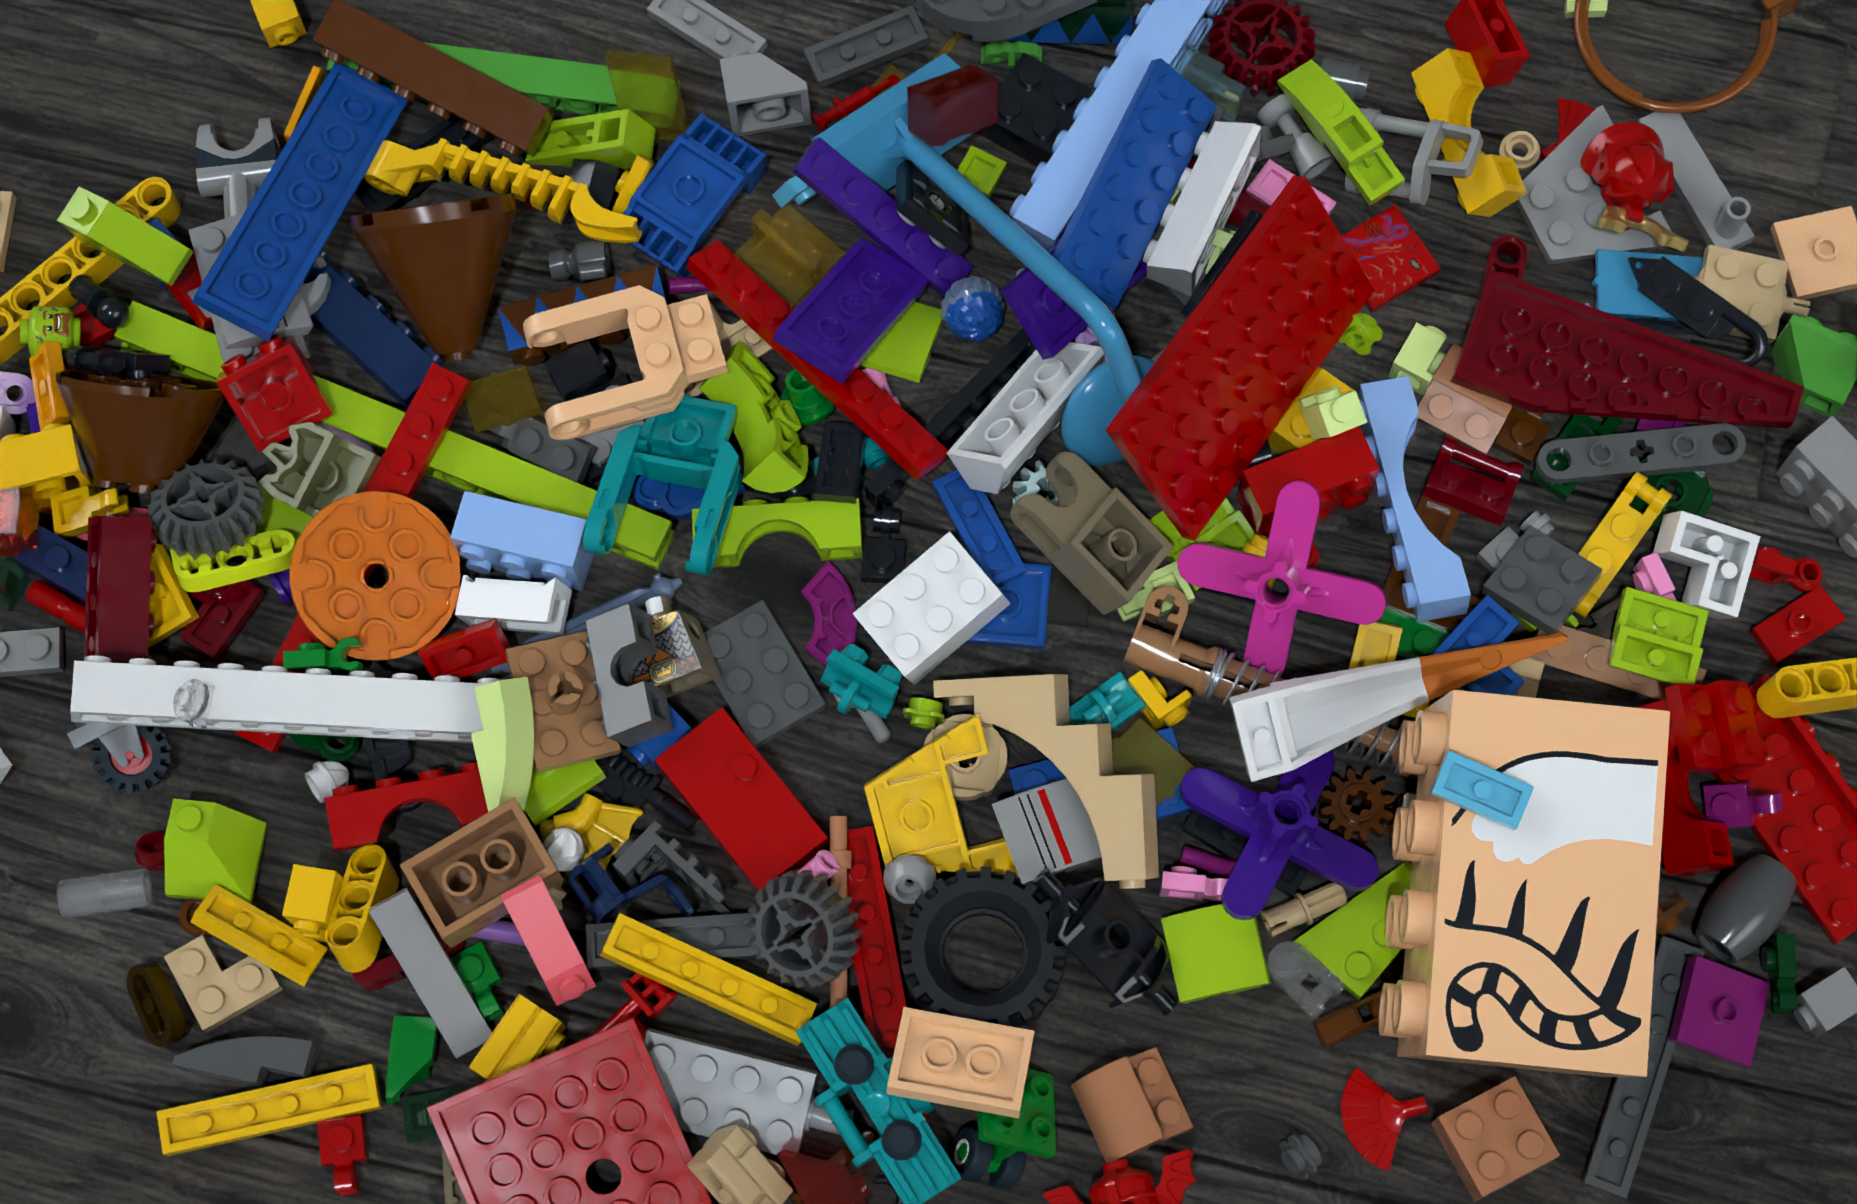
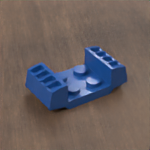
(692, 191)

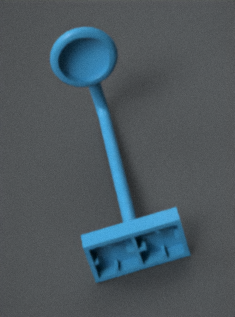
(879, 141)

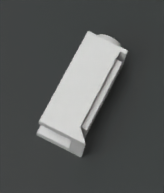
(515, 604)

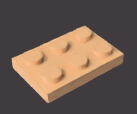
(960, 1062)

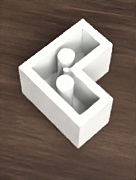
(1717, 557)

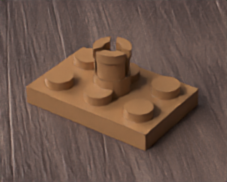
(562, 701)

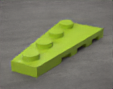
(1354, 936)

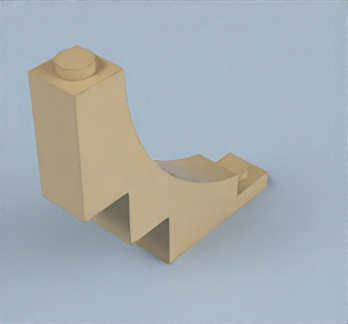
(1118, 805)

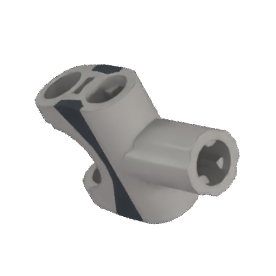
(235, 173)

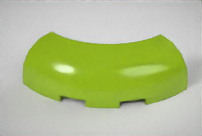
(763, 422)

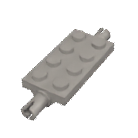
(727, 1087)

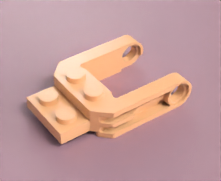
(672, 347)

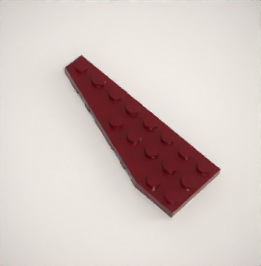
(1583, 361)

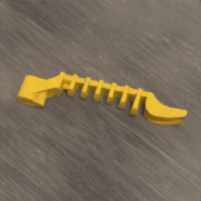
(399, 167)

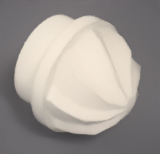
(325, 777)
(564, 848)

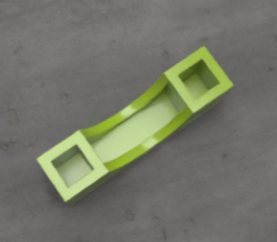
(826, 525)

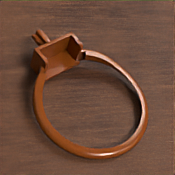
(1767, 34)

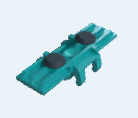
(855, 1063)

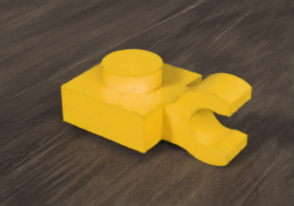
(74, 507)

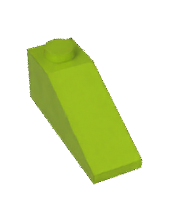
(604, 137)
(124, 236)

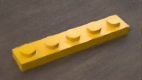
(707, 979)
(269, 1110)

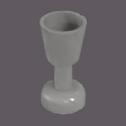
(1307, 152)

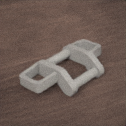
(1425, 160)

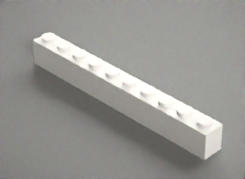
(279, 700)

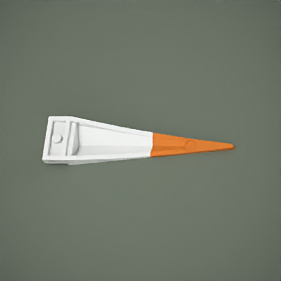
(1313, 714)

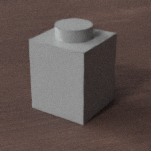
(1827, 1003)

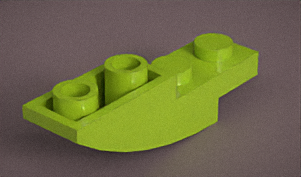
(1344, 130)

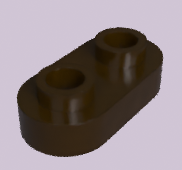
(156, 1004)

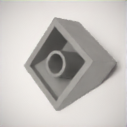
(763, 94)

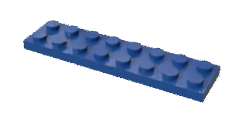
(300, 202)

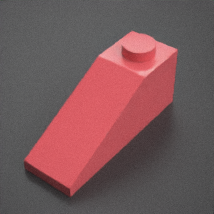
(548, 940)

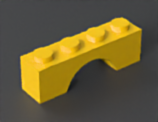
(1448, 91)

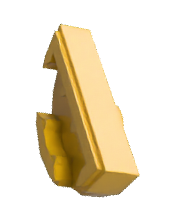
(631, 181)

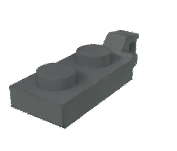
(532, 442)

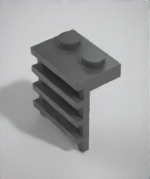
(643, 856)

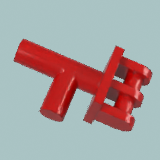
(641, 1001)

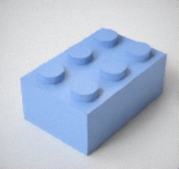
(520, 541)

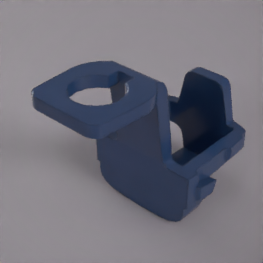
(609, 897)

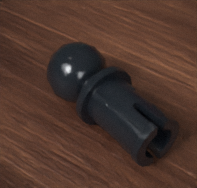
(100, 302)

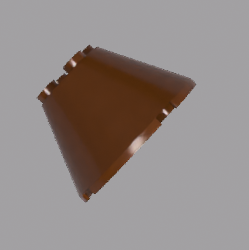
(138, 426)

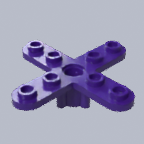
(1271, 840)

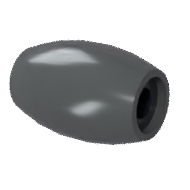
(1745, 908)

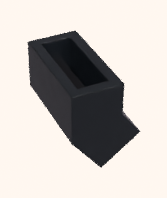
(598, 177)

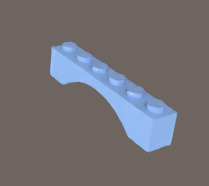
(1432, 572)

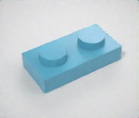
(1481, 790)

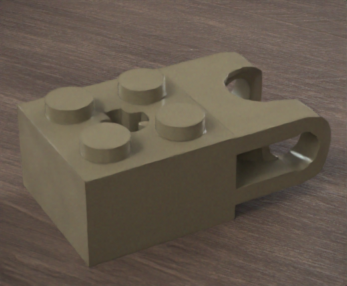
(1092, 533)

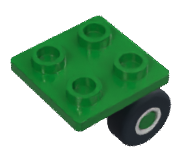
(1002, 1141)

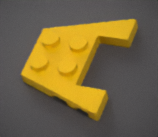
(918, 810)

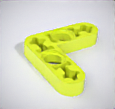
(211, 578)

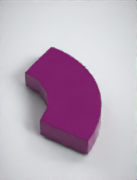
(832, 609)

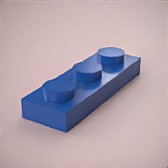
(978, 527)

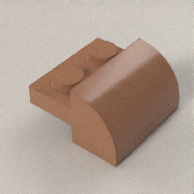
(1461, 411)
(1131, 1105)

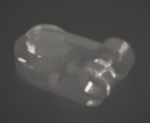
(1290, 965)

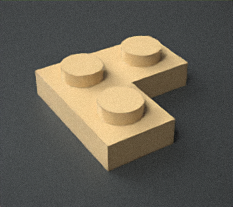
(219, 994)

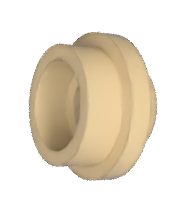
(1524, 141)

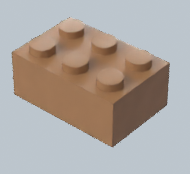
(470, 869)

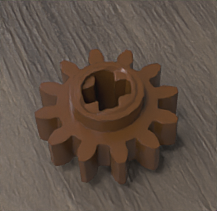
(1372, 811)

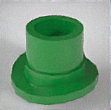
(806, 400)

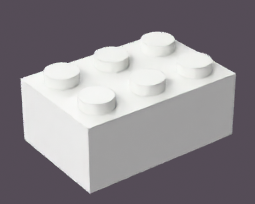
(931, 608)

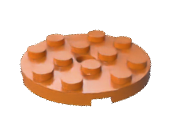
(382, 530)

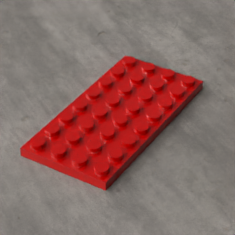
(1241, 359)

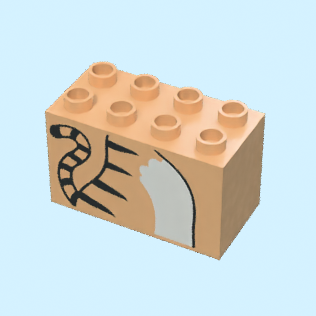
(1540, 934)

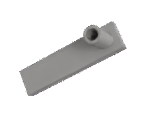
(1698, 186)

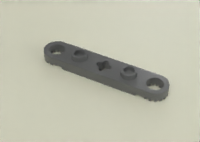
(1670, 450)

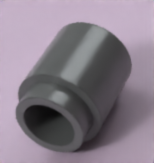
(1347, 76)

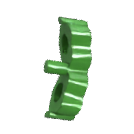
(1004, 50)

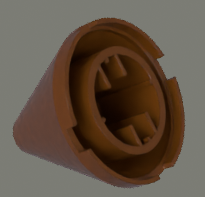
(441, 263)

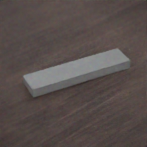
(431, 972)

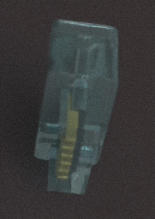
(1209, 79)

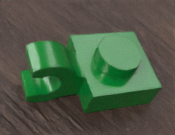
(315, 656)
(480, 977)

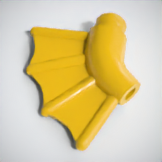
(596, 824)

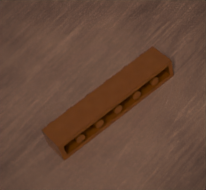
(433, 77)

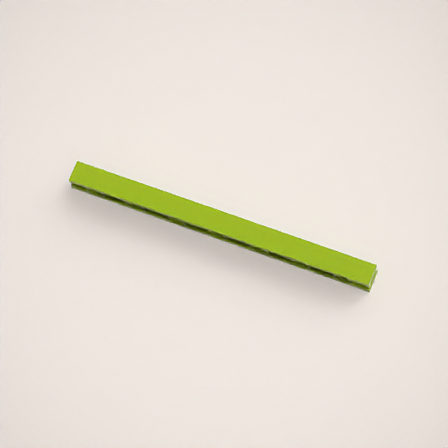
(456, 462)

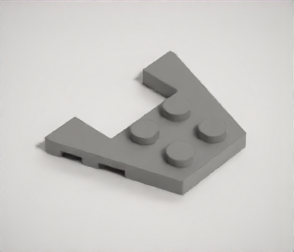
(1568, 203)

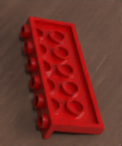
(1819, 819)

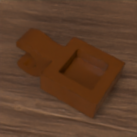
(1522, 435)

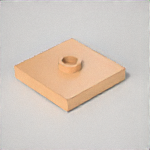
(1819, 252)

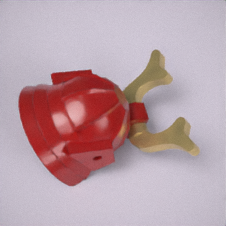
(1632, 175)

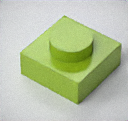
(982, 170)

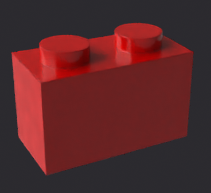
(1490, 37)

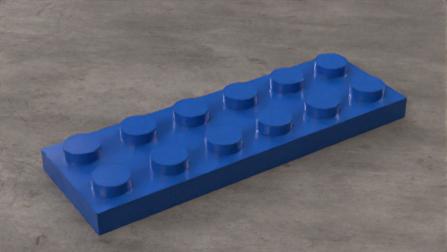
(1134, 182)

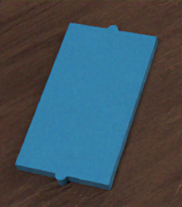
(1618, 285)

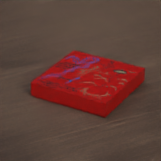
(1390, 256)

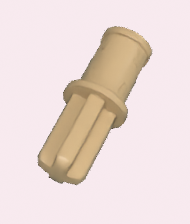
(1303, 908)

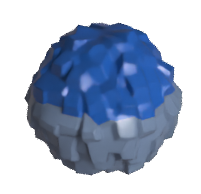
(972, 308)

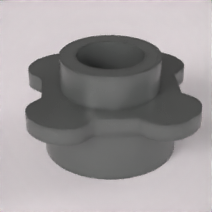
(1300, 1156)

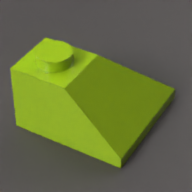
(211, 847)

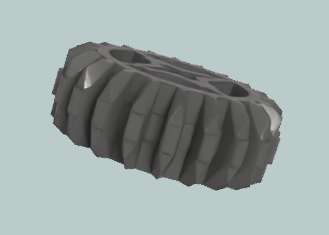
(207, 508)
(820, 950)

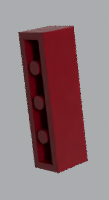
(119, 587)

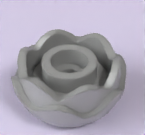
(908, 868)

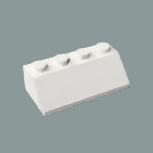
(1203, 206)
(1021, 417)

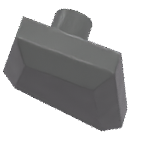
(1273, 147)

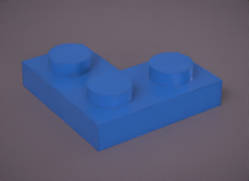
(1482, 627)

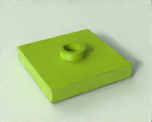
(559, 787)

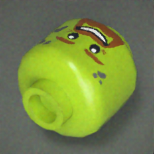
(51, 325)

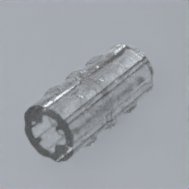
(104, 893)

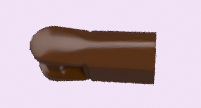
(1347, 1021)

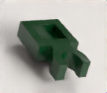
(1779, 961)

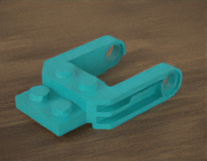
(675, 448)

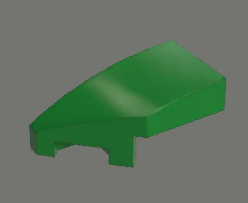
(410, 1054)

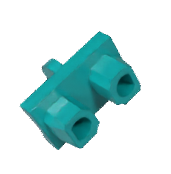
(859, 685)
(1108, 704)

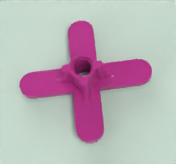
(1288, 560)

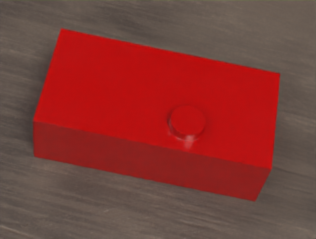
(741, 801)

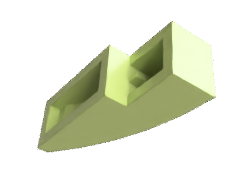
(506, 742)

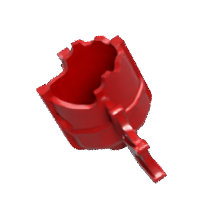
(1134, 1186)

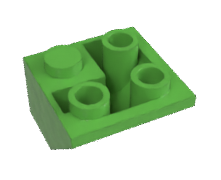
(1818, 361)

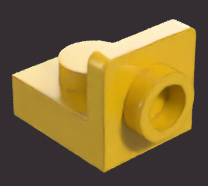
(1156, 708)

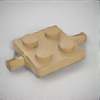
(1752, 285)

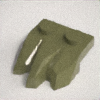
(317, 468)

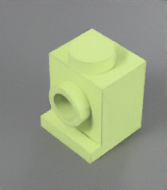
(1420, 357)
(1331, 412)

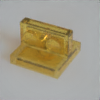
(788, 253)

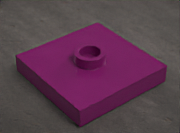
(1719, 1011)

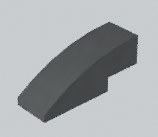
(251, 1059)

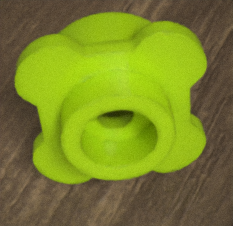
(1362, 333)
(924, 713)

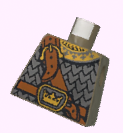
(682, 649)

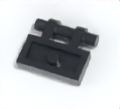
(115, 359)

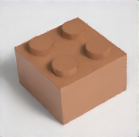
(1495, 1139)

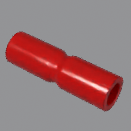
(57, 604)

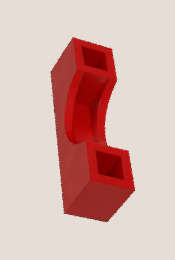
(358, 815)
(1689, 839)

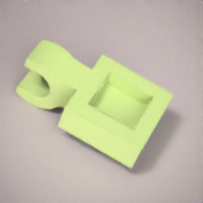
(1161, 577)

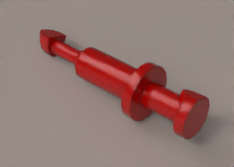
(851, 103)

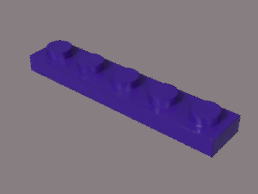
(877, 215)

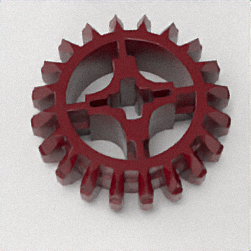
(1239, 26)

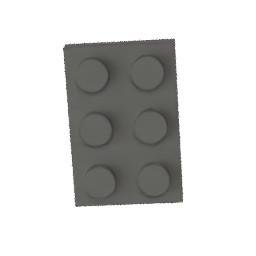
(761, 675)

